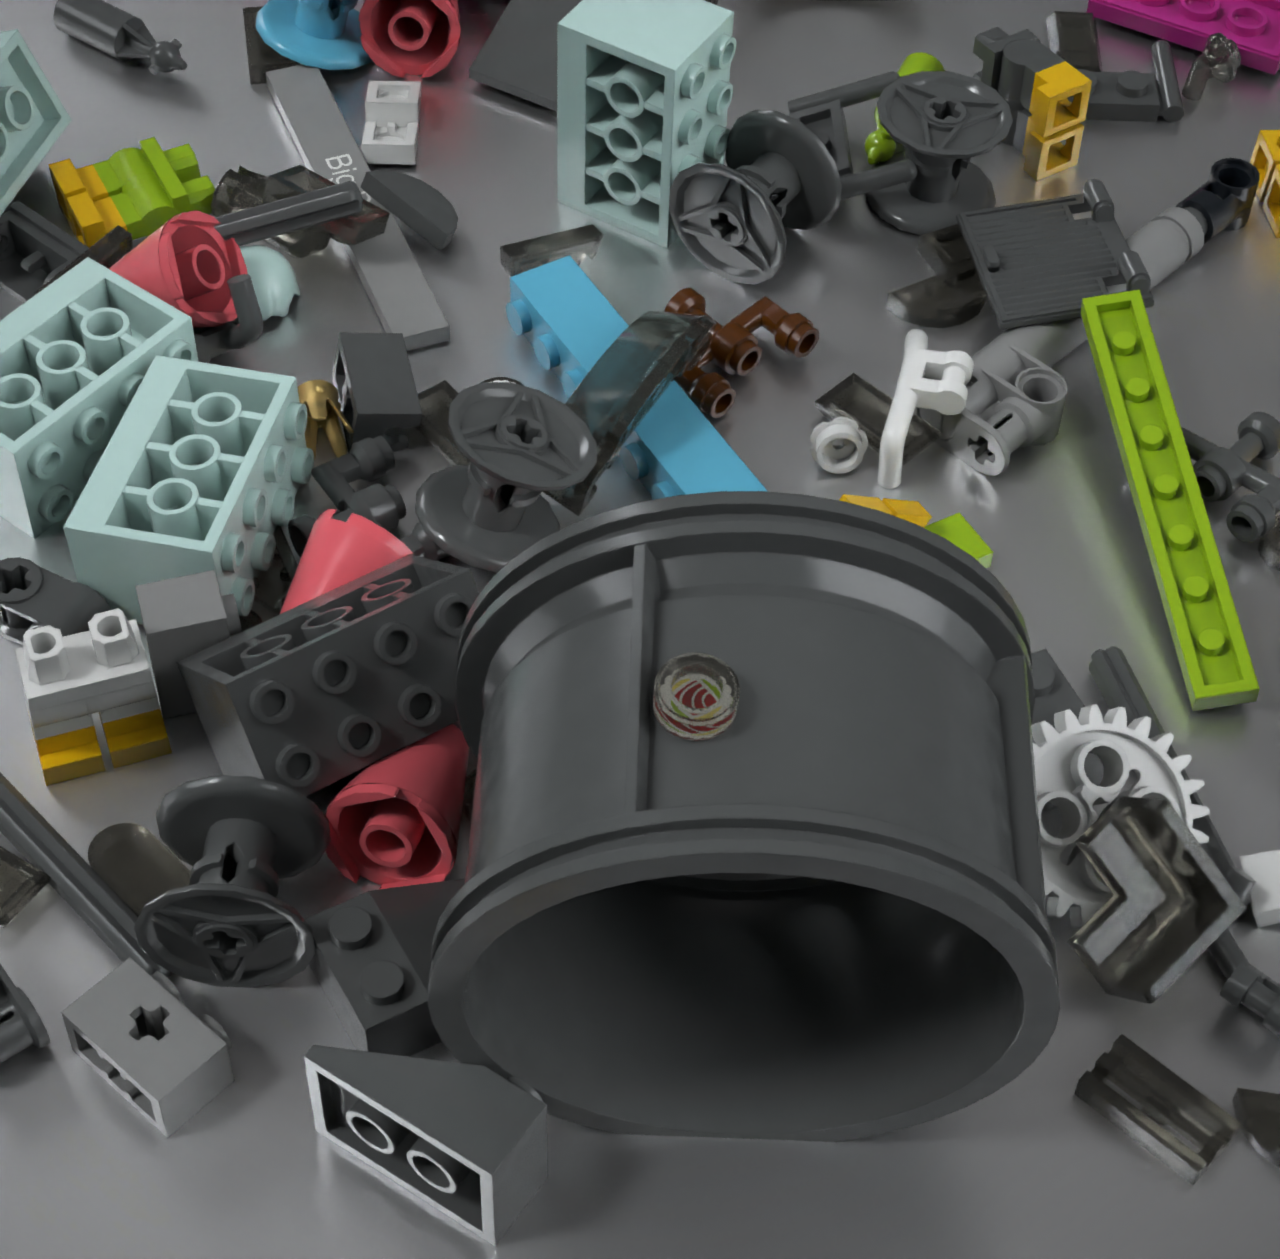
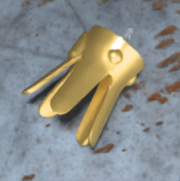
(323, 412)

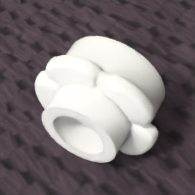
(842, 457)

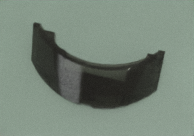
(629, 383)

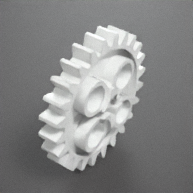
(1063, 782)

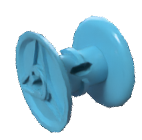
(314, 32)

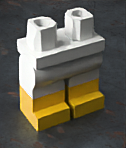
(85, 675)

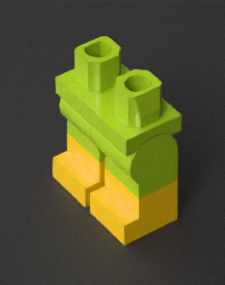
(130, 190)

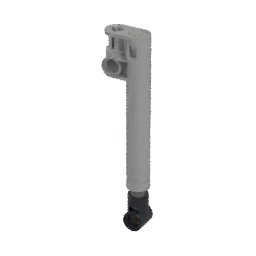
(1014, 390)

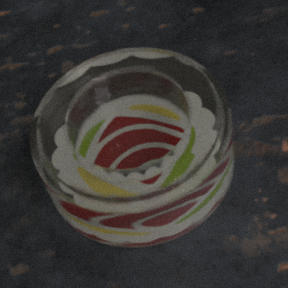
(696, 696)

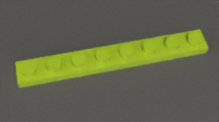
(1169, 503)

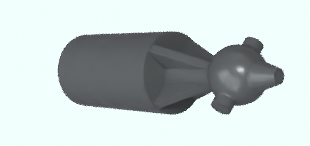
(116, 33)

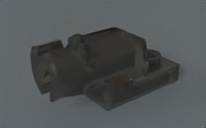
(251, 189)

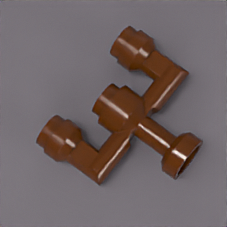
(736, 348)

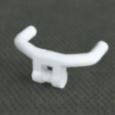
(925, 381)

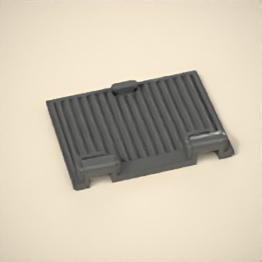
(1044, 262)

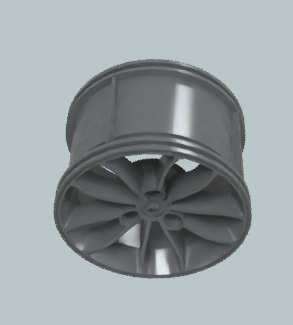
(770, 922)

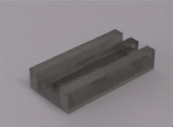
(1164, 1099)

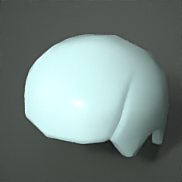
(271, 278)

